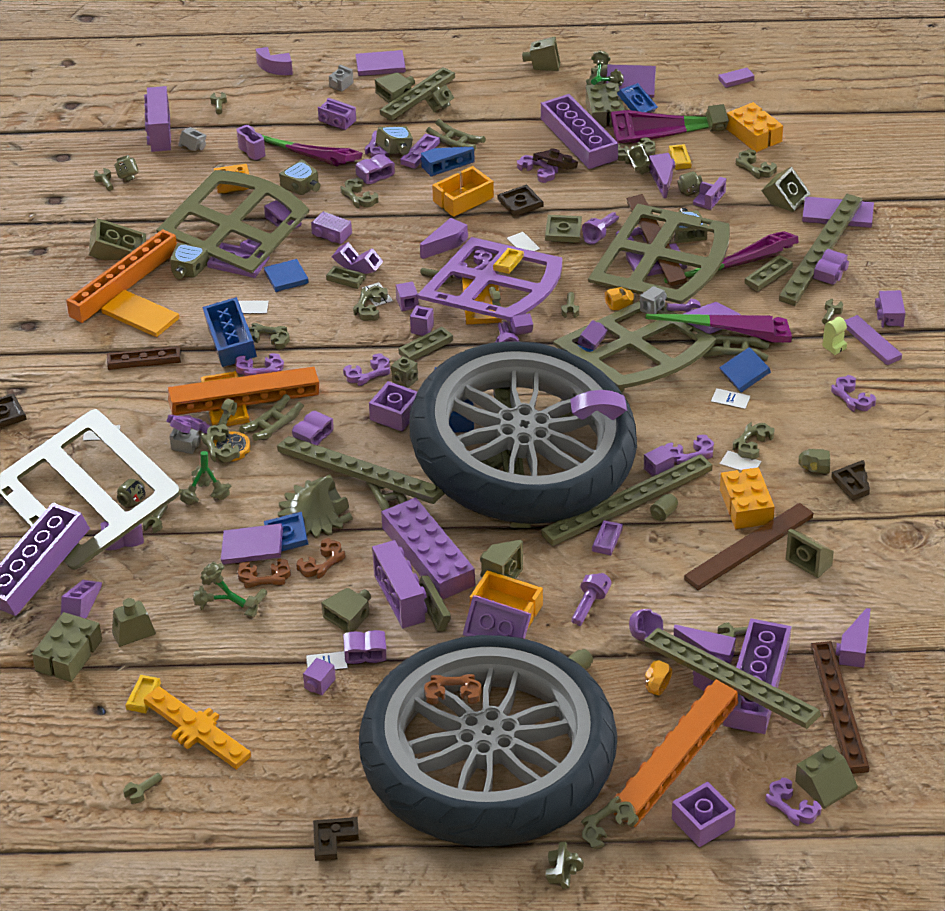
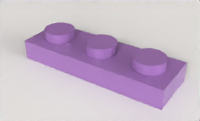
(426, 143)

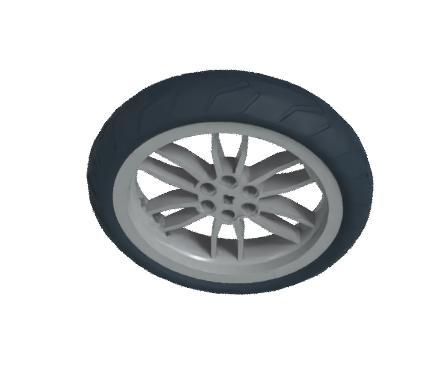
(521, 431)
(488, 739)

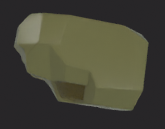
(815, 460)

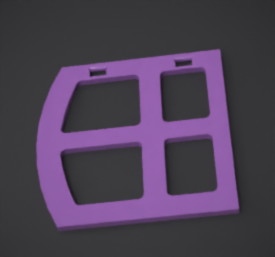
(482, 278)

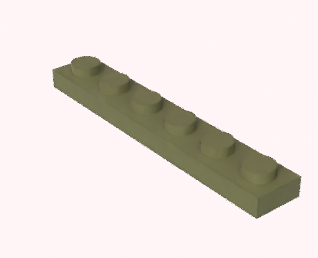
(416, 94)

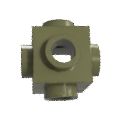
(439, 98)
(404, 372)

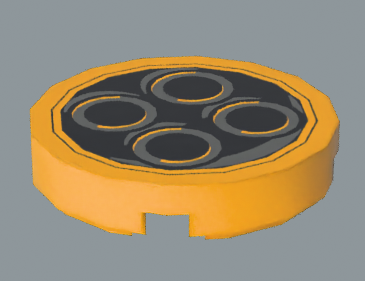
(236, 438)

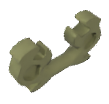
(648, 145)
(748, 157)
(356, 186)
(370, 312)
(279, 338)
(219, 433)
(750, 449)
(624, 810)

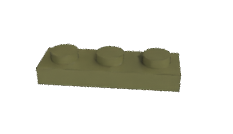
(768, 273)
(426, 344)
(435, 606)

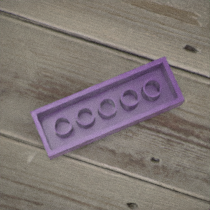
(579, 131)
(428, 547)
(38, 555)
(764, 658)

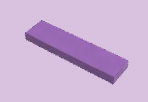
(873, 340)

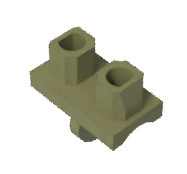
(639, 158)
(566, 865)

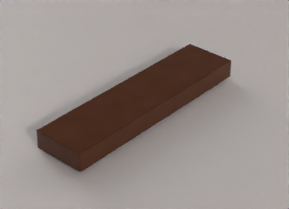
(143, 358)

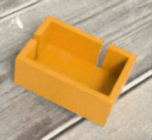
(754, 127)
(474, 190)
(746, 498)
(510, 593)

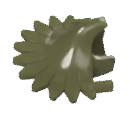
(319, 505)

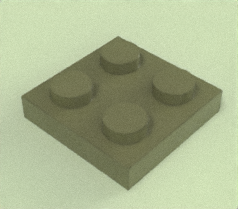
(563, 228)

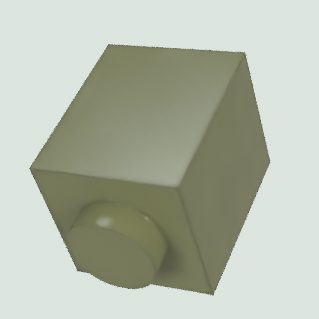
(717, 117)

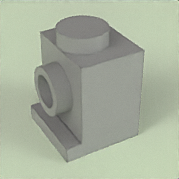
(341, 78)
(192, 139)
(655, 298)
(184, 441)

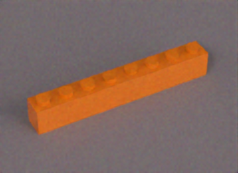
(121, 276)
(243, 390)
(679, 748)

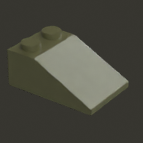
(113, 241)

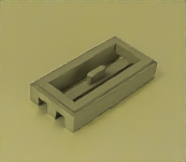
(345, 277)

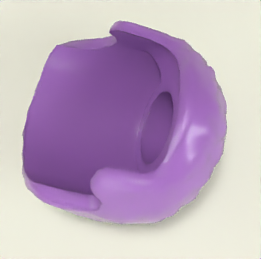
(643, 623)

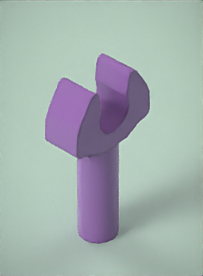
(693, 303)

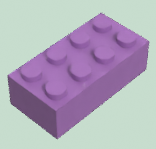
(157, 119)
(399, 584)

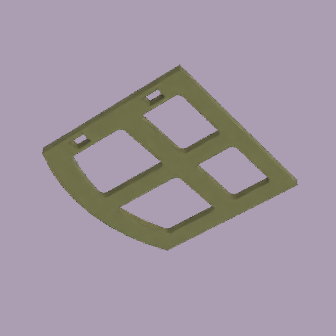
(233, 223)
(657, 250)
(635, 339)

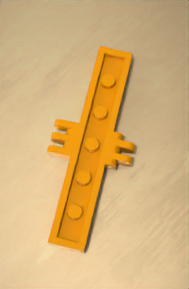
(197, 727)

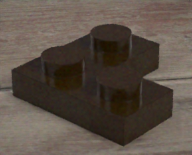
(329, 832)

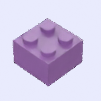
(392, 406)
(703, 814)

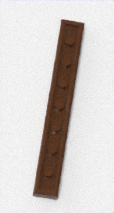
(650, 229)
(748, 546)
(839, 707)

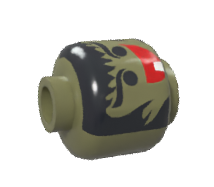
(131, 493)

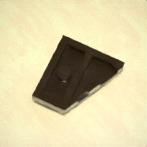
(556, 159)
(853, 480)

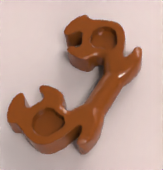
(328, 548)
(249, 575)
(469, 688)

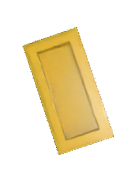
(680, 156)
(508, 260)
(142, 688)

